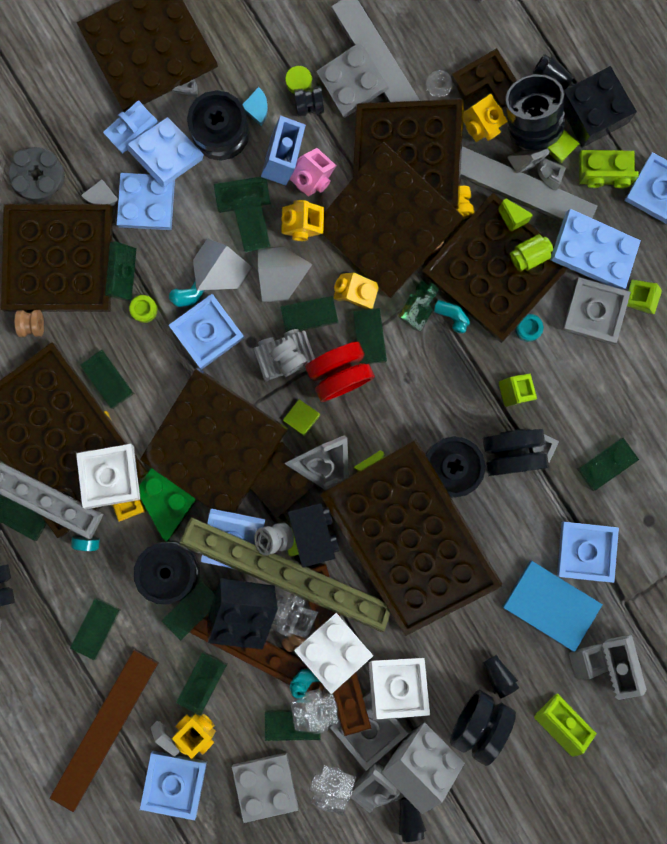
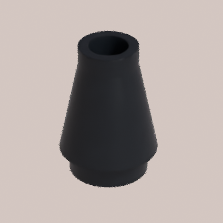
(552, 68)
(500, 677)
(410, 822)

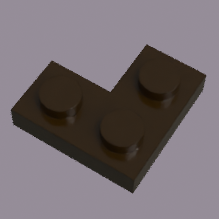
(486, 72)

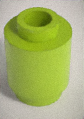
(531, 253)

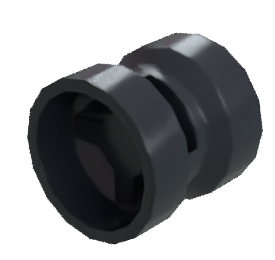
(309, 101)

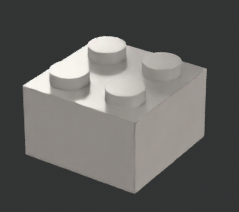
(423, 768)

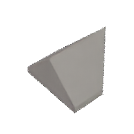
(219, 267)
(280, 273)
(324, 464)
(374, 789)

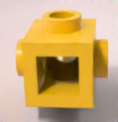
(484, 119)
(302, 220)
(188, 742)

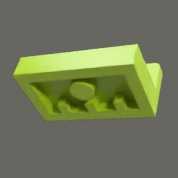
(607, 168)

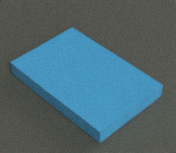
(552, 605)

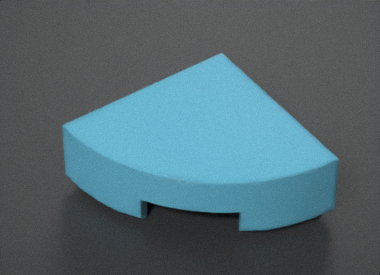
(257, 106)

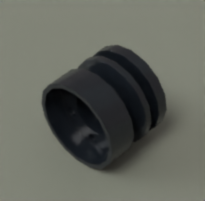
(535, 111)

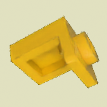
(356, 290)

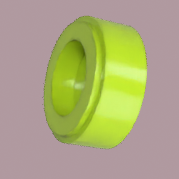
(298, 78)
(143, 309)

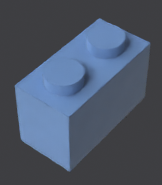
(283, 150)

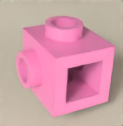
(312, 172)

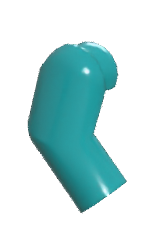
(185, 297)
(302, 682)

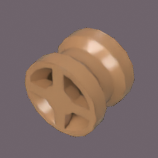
(29, 323)

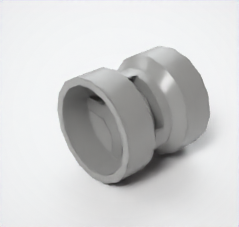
(289, 359)
(274, 539)

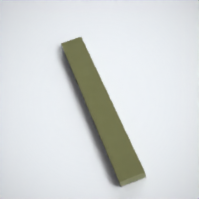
(285, 575)

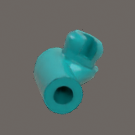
(460, 320)

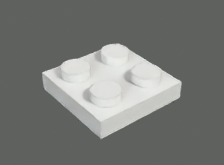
(108, 476)
(333, 653)
(399, 688)

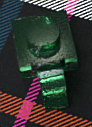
(417, 308)

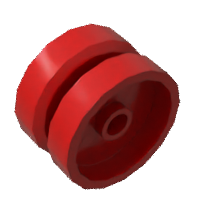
(339, 371)

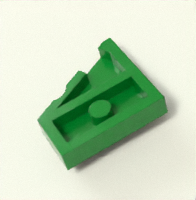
(164, 502)

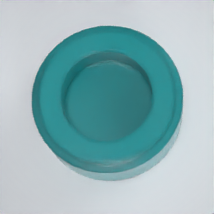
(530, 328)
(84, 544)

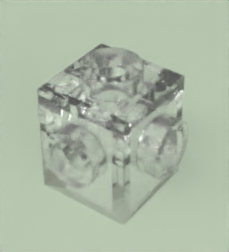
(294, 616)
(314, 712)
(332, 789)

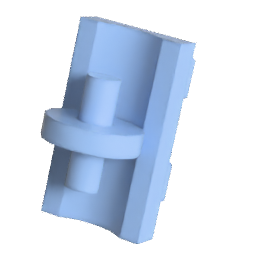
(130, 126)

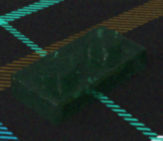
(229, 190)
(608, 464)
(201, 683)

